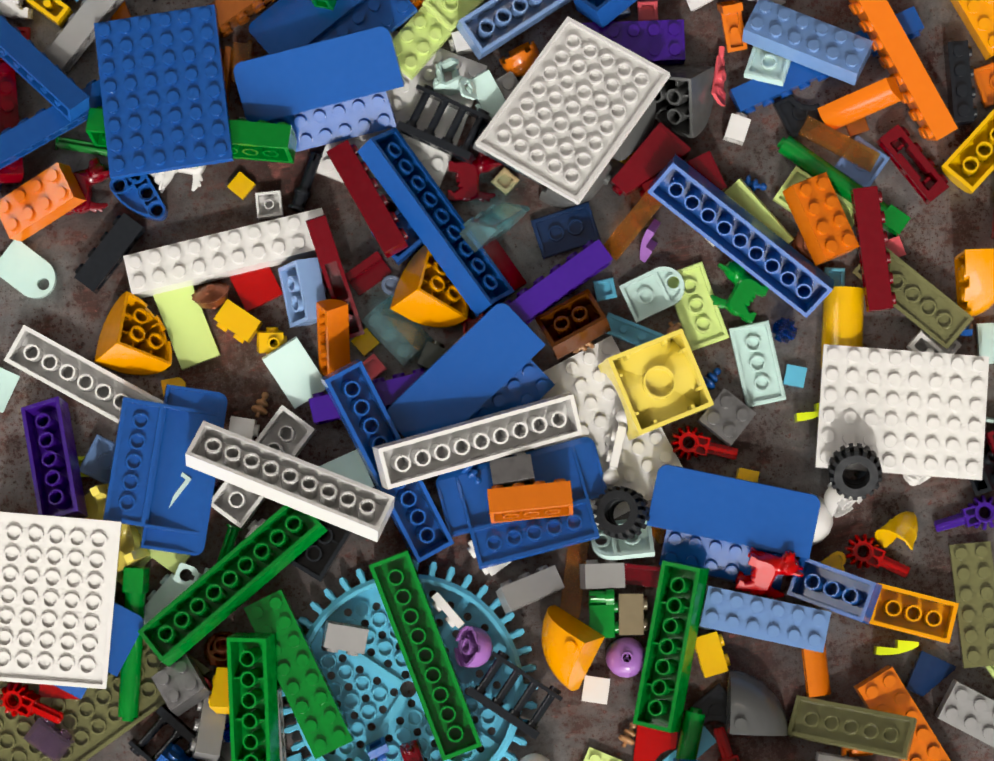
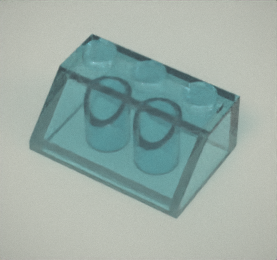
(491, 224)
(396, 333)

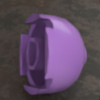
(473, 647)
(615, 659)

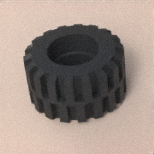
(857, 487)
(606, 508)

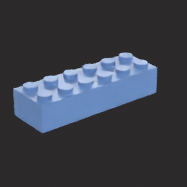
(501, 21)
(807, 41)
(765, 619)

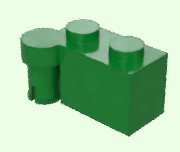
(602, 612)

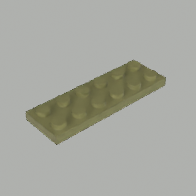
(925, 303)
(974, 591)
(852, 727)

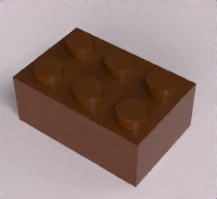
(572, 324)

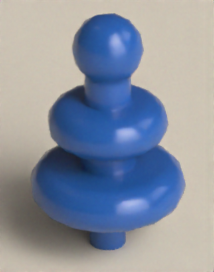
(754, 184)
(712, 378)
(472, 474)

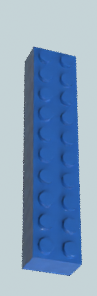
(434, 220)
(741, 236)
(372, 426)

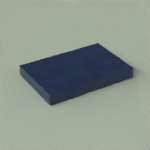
(565, 230)

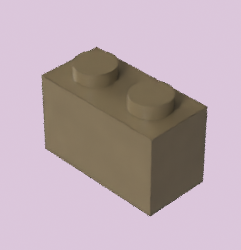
(631, 614)

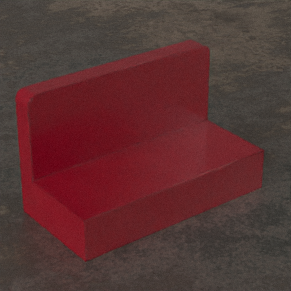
(368, 273)
(642, 575)

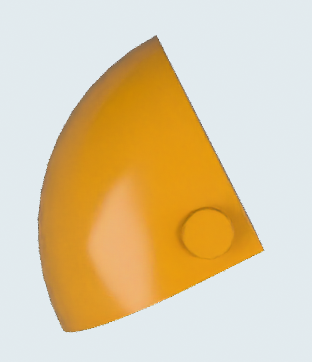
(974, 280)
(427, 294)
(133, 339)
(568, 646)

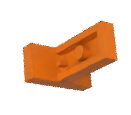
(732, 24)

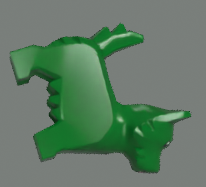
(742, 294)

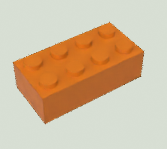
(40, 201)
(820, 218)
(530, 501)

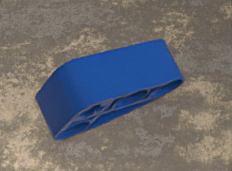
(133, 197)

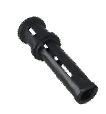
(303, 192)

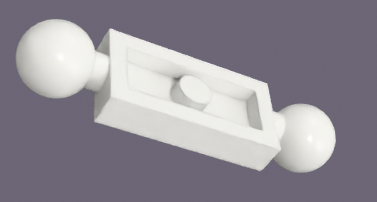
(611, 475)

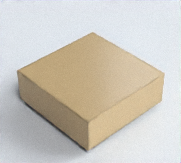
(505, 181)

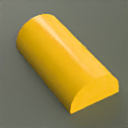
(973, 158)
(843, 317)

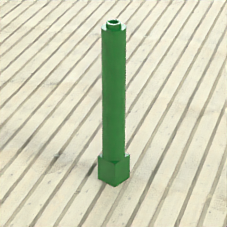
(814, 165)
(135, 588)
(690, 734)

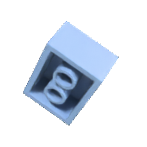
(301, 290)

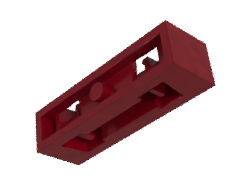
(925, 165)

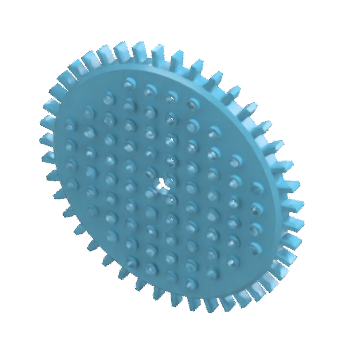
(361, 601)

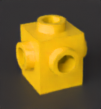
(265, 336)

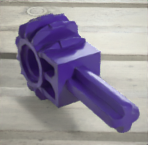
(969, 516)

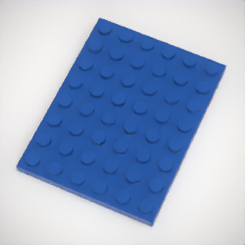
(163, 92)

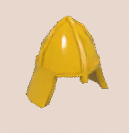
(901, 526)

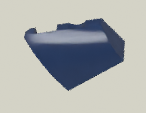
(927, 673)

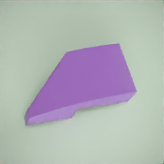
(647, 243)

